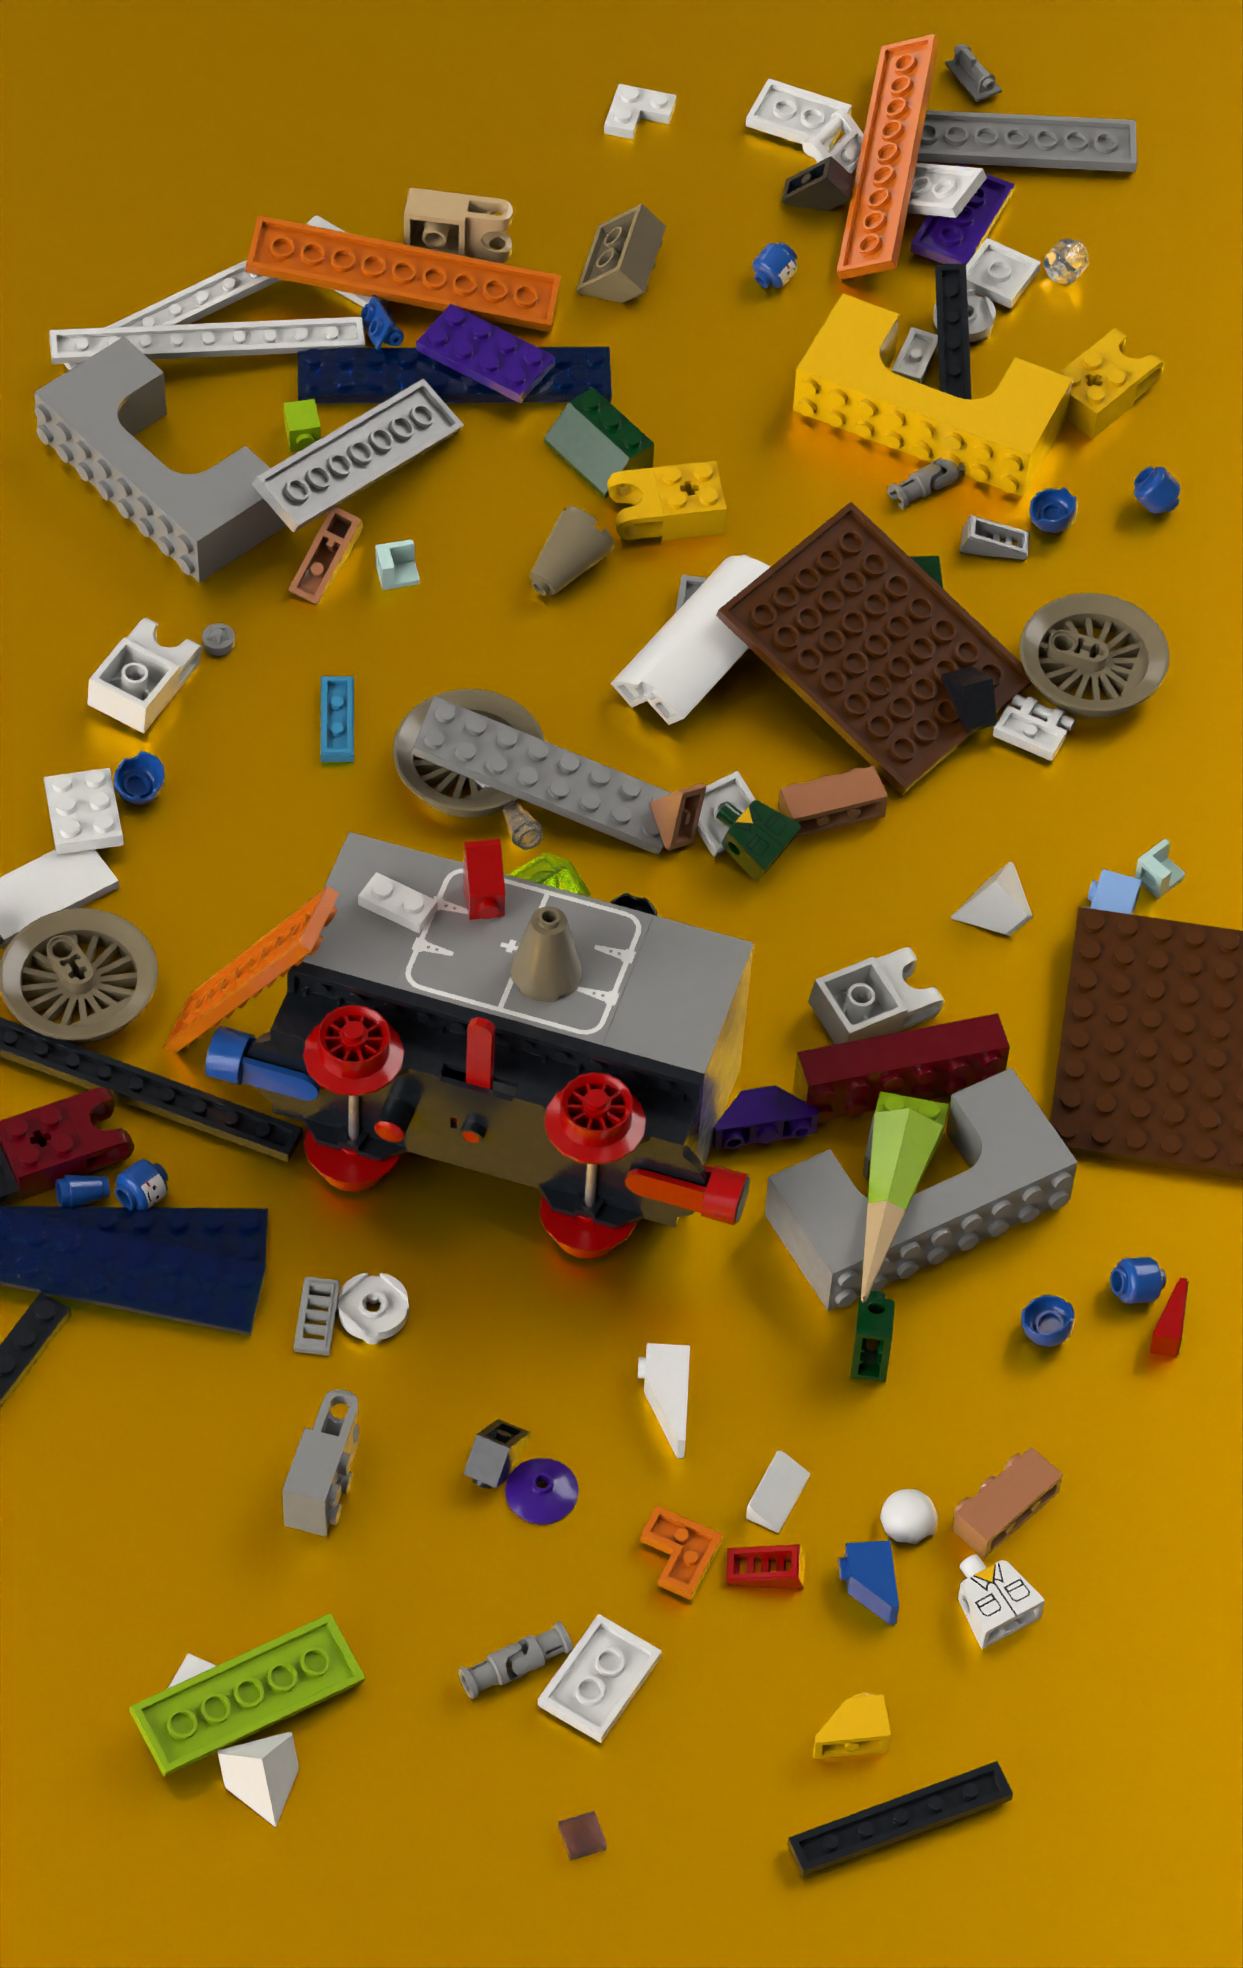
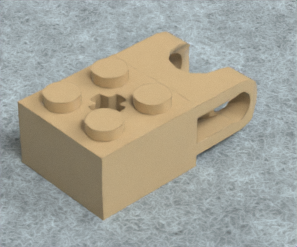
(458, 224)

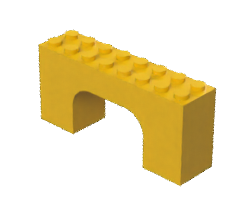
(994, 437)

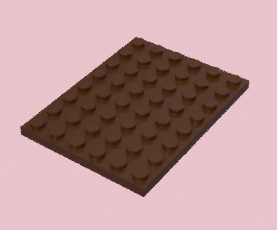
(868, 644)
(1153, 1044)

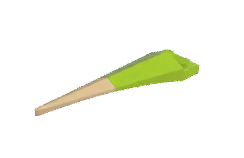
(902, 1146)

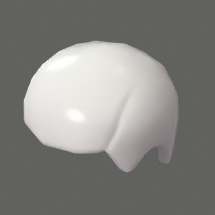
(909, 1516)

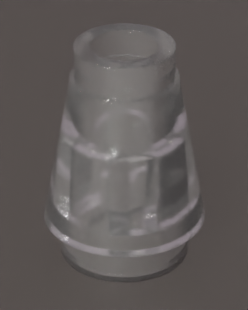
(522, 826)

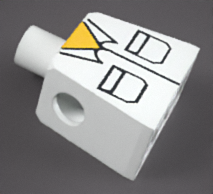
(996, 1600)

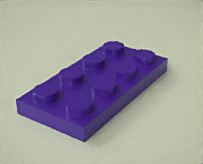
(958, 239)
(485, 353)

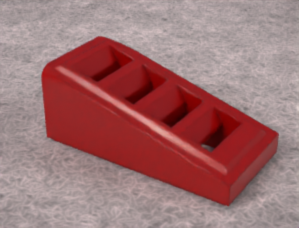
(1169, 1330)
(780, 1554)

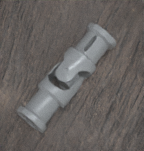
(919, 484)
(520, 1658)

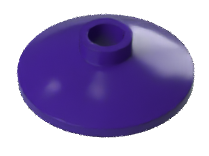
(541, 1504)

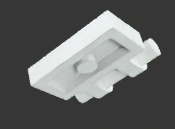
(1030, 732)

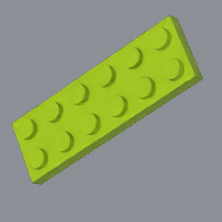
(246, 1694)

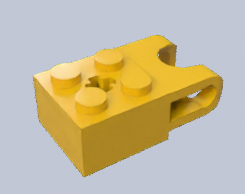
(1107, 382)
(669, 501)

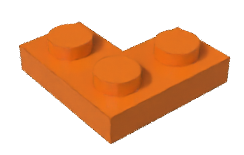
(690, 1549)

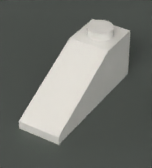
(667, 1389)

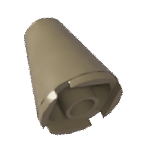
(569, 551)
(546, 957)

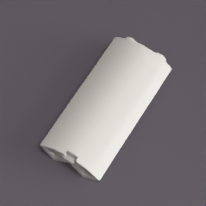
(691, 647)

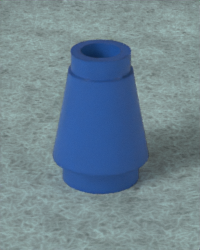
(81, 1190)

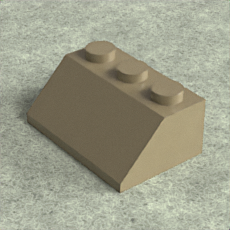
(622, 256)

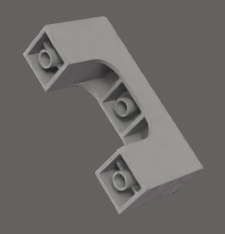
(192, 517)
(1013, 1176)

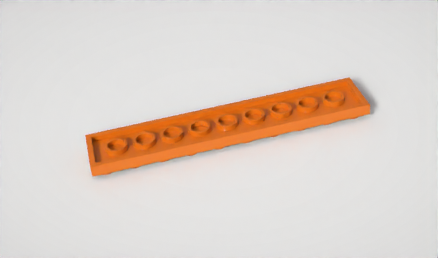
(888, 157)
(402, 273)
(253, 970)

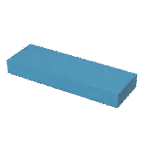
(337, 719)

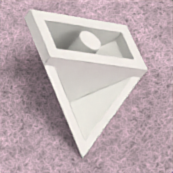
(997, 904)
(261, 1773)

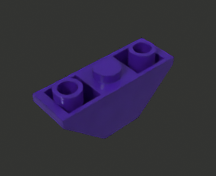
(764, 1117)

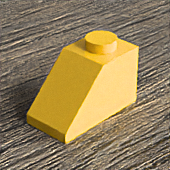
(855, 1728)

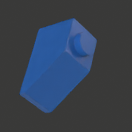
(871, 1577)

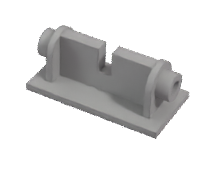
(972, 74)

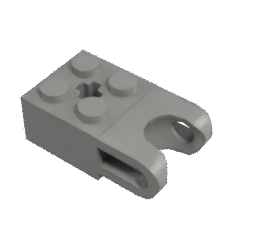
(322, 1467)

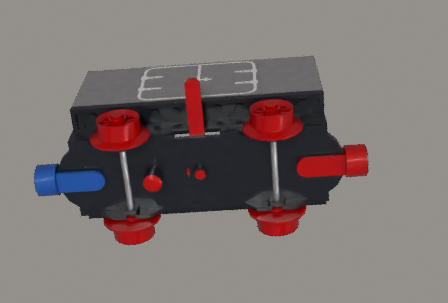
(440, 1055)

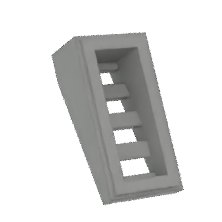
(977, 541)
(322, 1294)

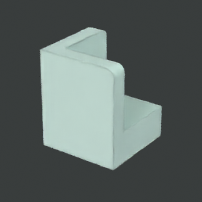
(396, 564)
(1158, 871)

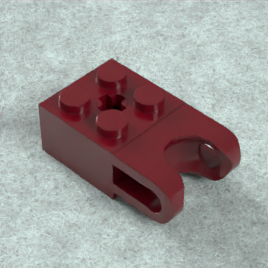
(62, 1141)

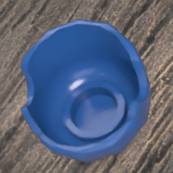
(1053, 510)
(140, 778)
(1048, 1320)

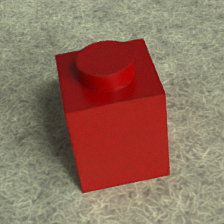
(484, 879)

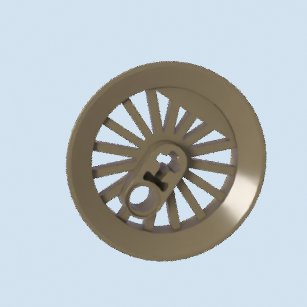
(1085, 659)
(479, 802)
(76, 976)

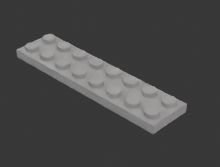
(1029, 141)
(357, 455)
(540, 773)

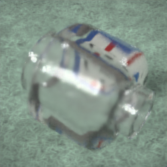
(1066, 261)

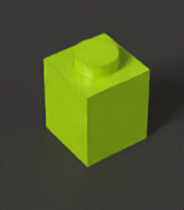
(301, 424)

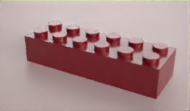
(909, 1063)

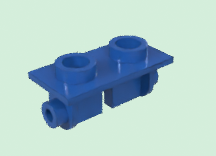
(380, 325)

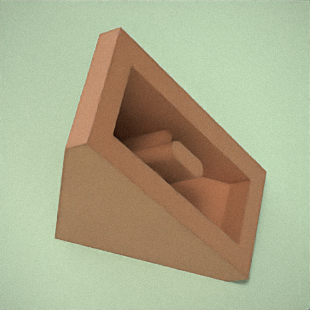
(679, 815)

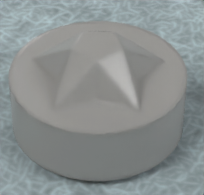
(218, 639)

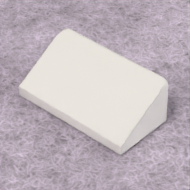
(777, 1492)

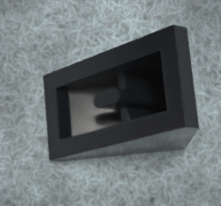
(972, 697)

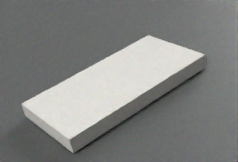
(51, 886)

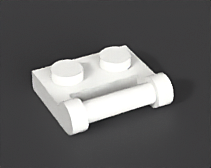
(846, 150)

